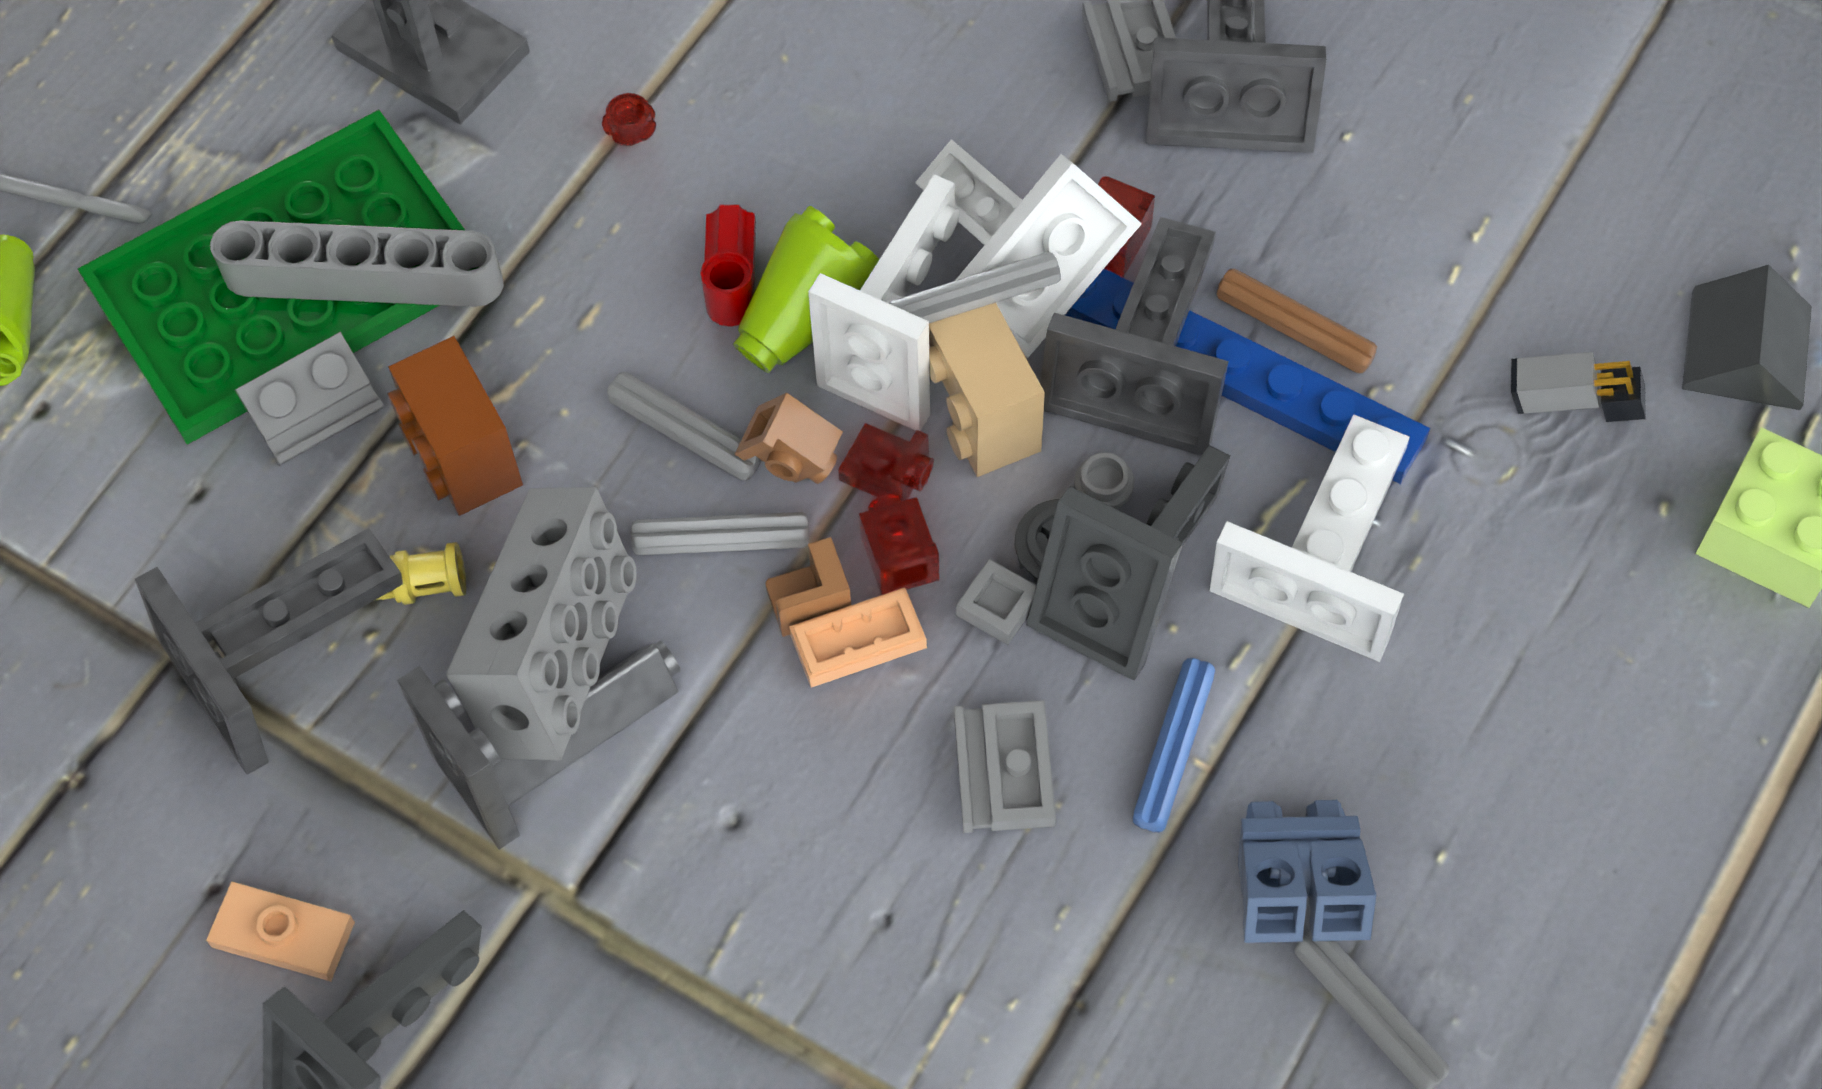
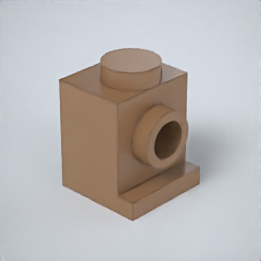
(791, 440)

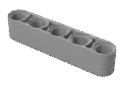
(330, 260)

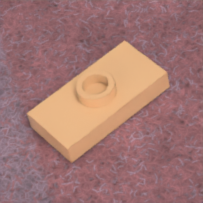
(858, 637)
(280, 931)

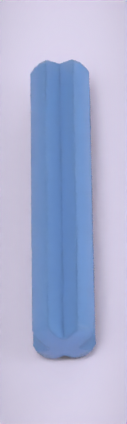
(1173, 745)

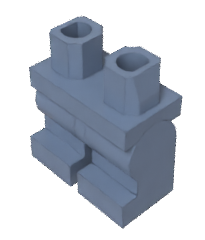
(1303, 857)

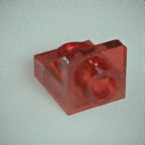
(886, 463)

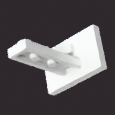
(1059, 215)
(874, 348)
(1313, 579)

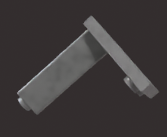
(495, 783)

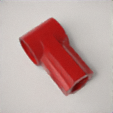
(729, 263)

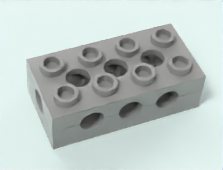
(543, 623)

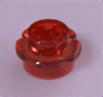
(625, 109)

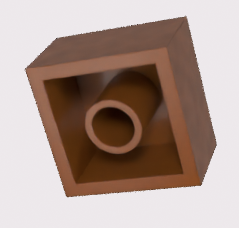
(453, 427)

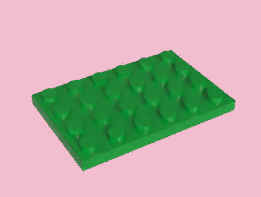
(204, 340)

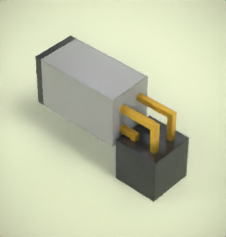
(1574, 383)

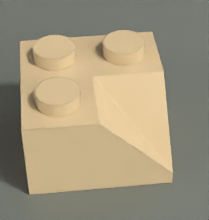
(990, 389)

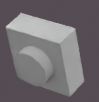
(997, 601)

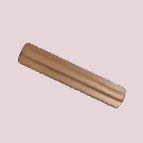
(1296, 321)

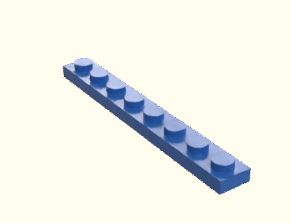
(1262, 377)

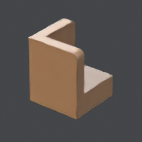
(810, 590)

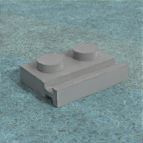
(1124, 41)
(309, 398)
(1004, 766)

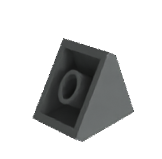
(1748, 339)

